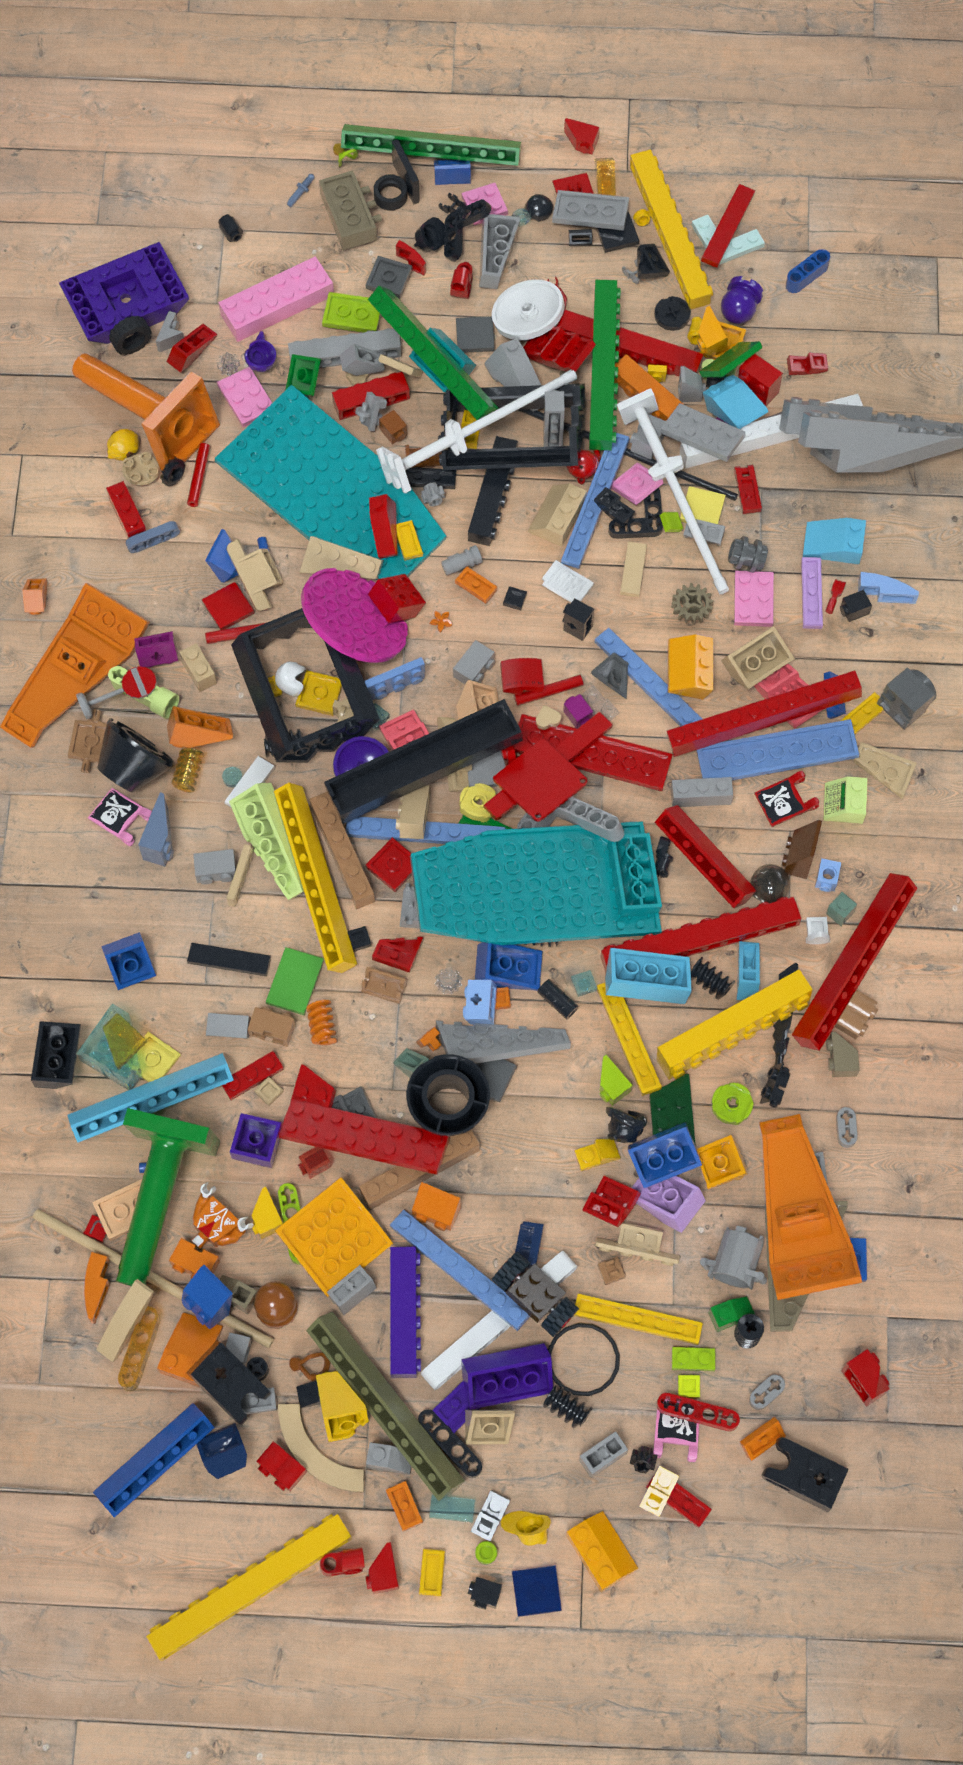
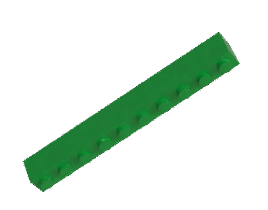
(432, 144)
(432, 353)
(603, 365)

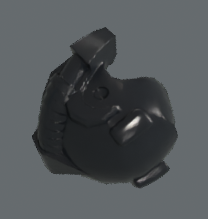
(625, 1126)

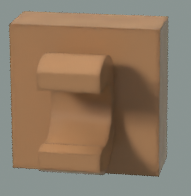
(611, 1271)

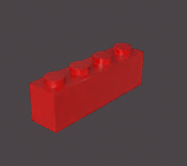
(391, 388)

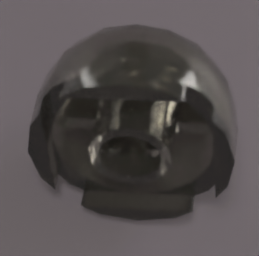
(770, 883)

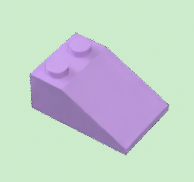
(671, 1201)

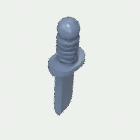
(302, 187)

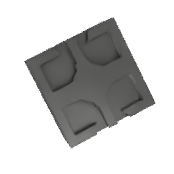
(907, 697)

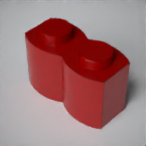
(281, 1467)

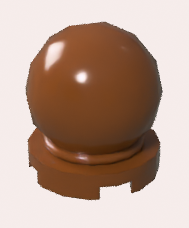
(275, 1304)

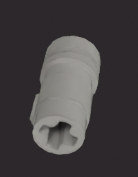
(459, 561)

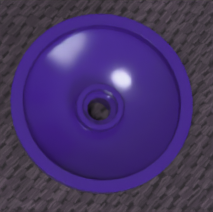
(356, 752)

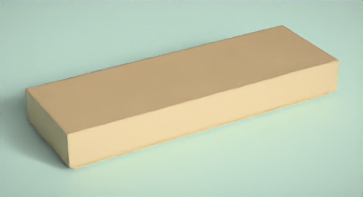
(633, 569)
(240, 875)

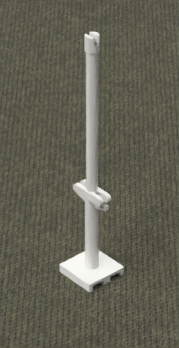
(638, 409)
(395, 467)

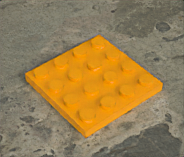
(333, 1235)

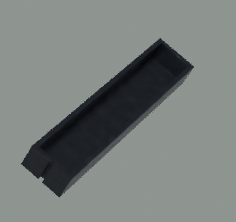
(423, 761)

